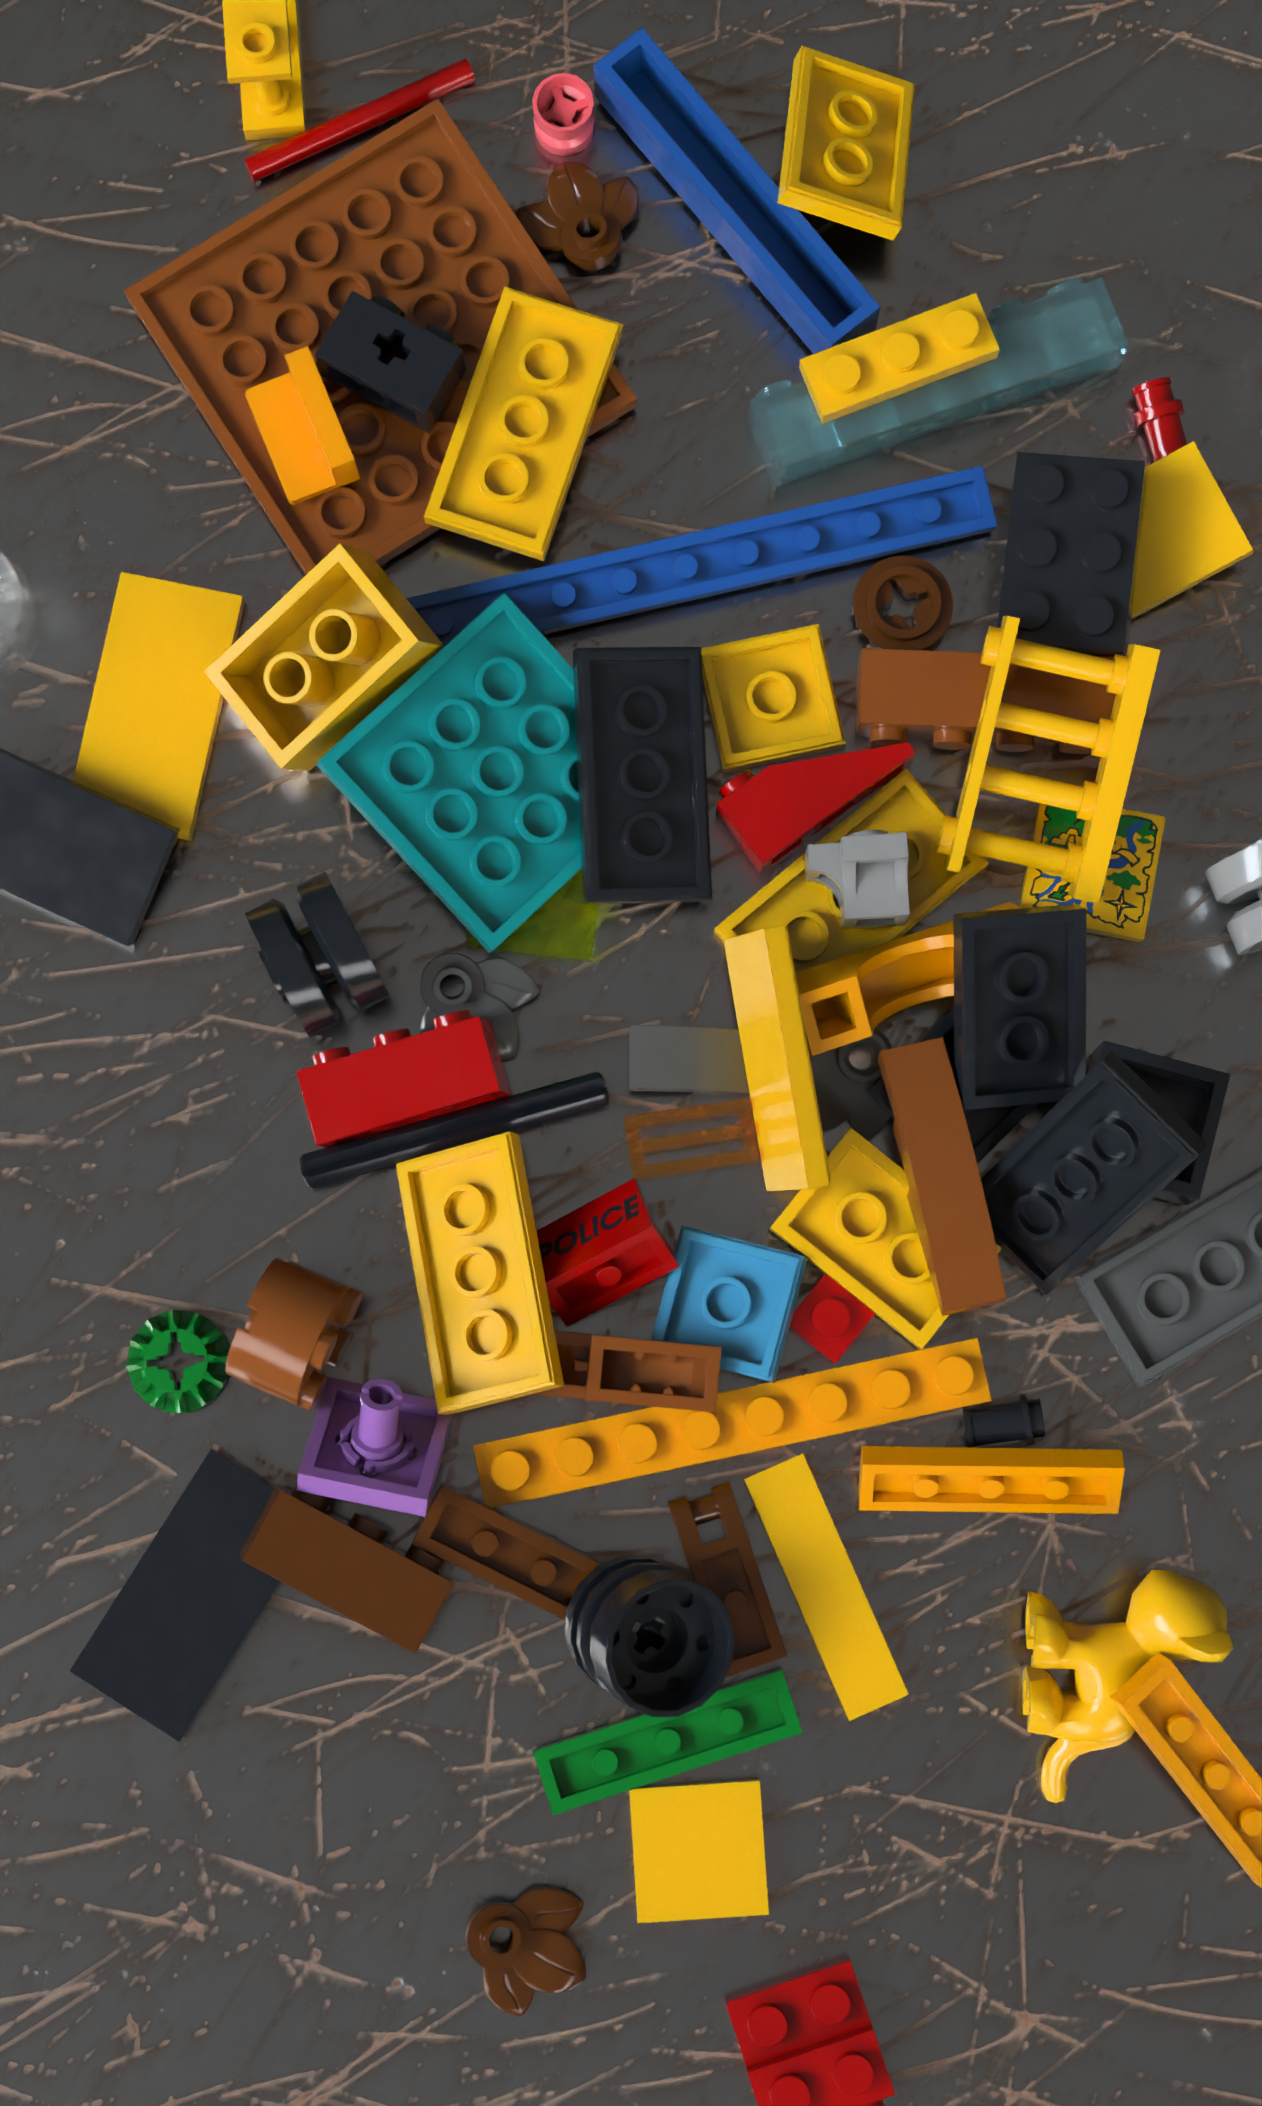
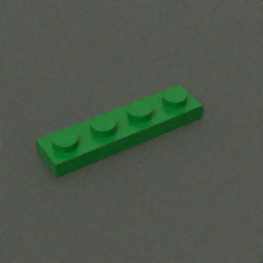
(659, 1747)

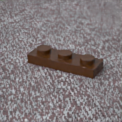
(502, 1550)

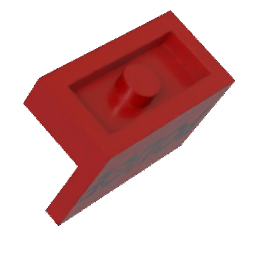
(602, 1252)

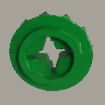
(199, 1382)

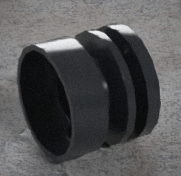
(675, 1654)

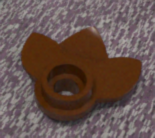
(579, 208)
(536, 1952)

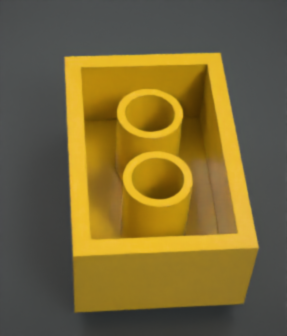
(323, 658)

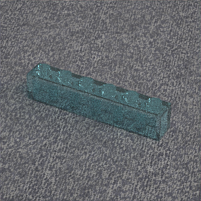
(1041, 349)

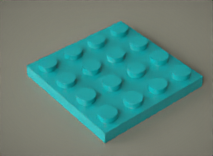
(475, 772)

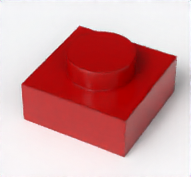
(830, 1319)

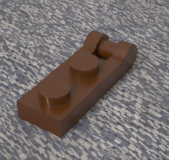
(731, 1573)

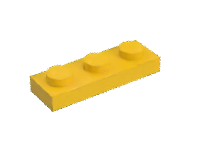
(899, 358)

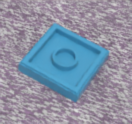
(731, 1299)

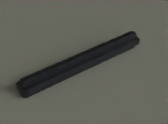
(454, 1129)

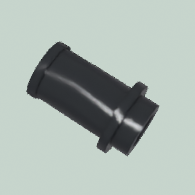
(1004, 1422)

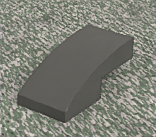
(686, 1060)

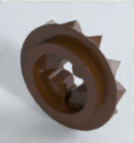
(914, 580)

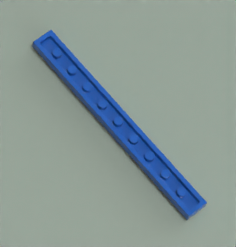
(726, 556)

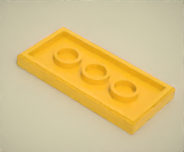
(523, 423)
(152, 701)
(813, 910)
(777, 1060)
(479, 1274)

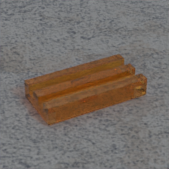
(688, 1114)

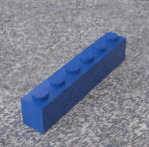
(732, 195)

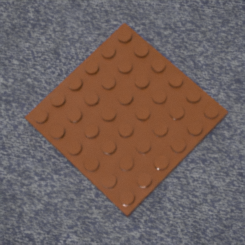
(389, 220)

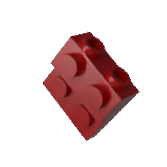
(810, 2040)

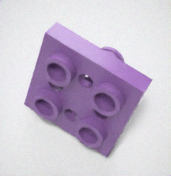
(379, 1434)

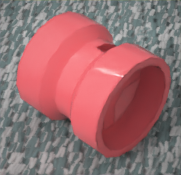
(563, 99)

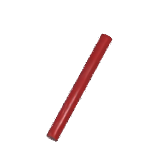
(359, 120)

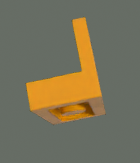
(302, 430)

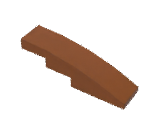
(942, 1177)
(637, 1371)

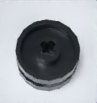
(315, 955)

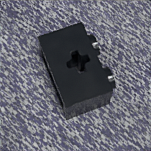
(409, 388)

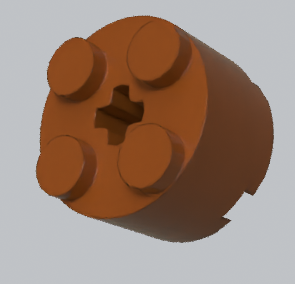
(293, 1333)

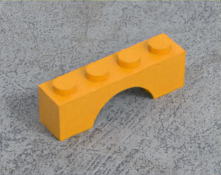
(858, 991)

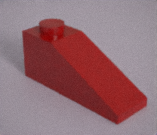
(798, 799)

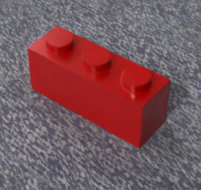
(403, 1079)

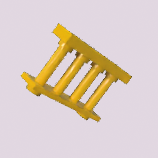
(267, 63)
(1110, 739)

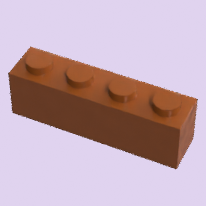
(943, 693)

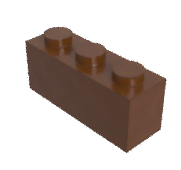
(348, 1566)

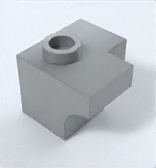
(865, 876)

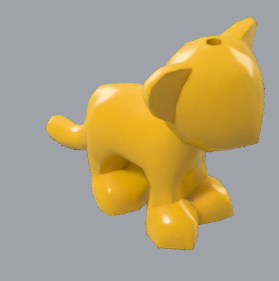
(1164, 1616)

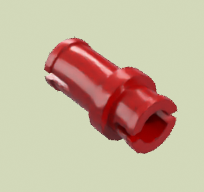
(1159, 416)

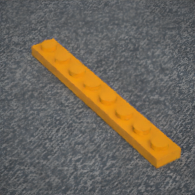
(743, 1423)

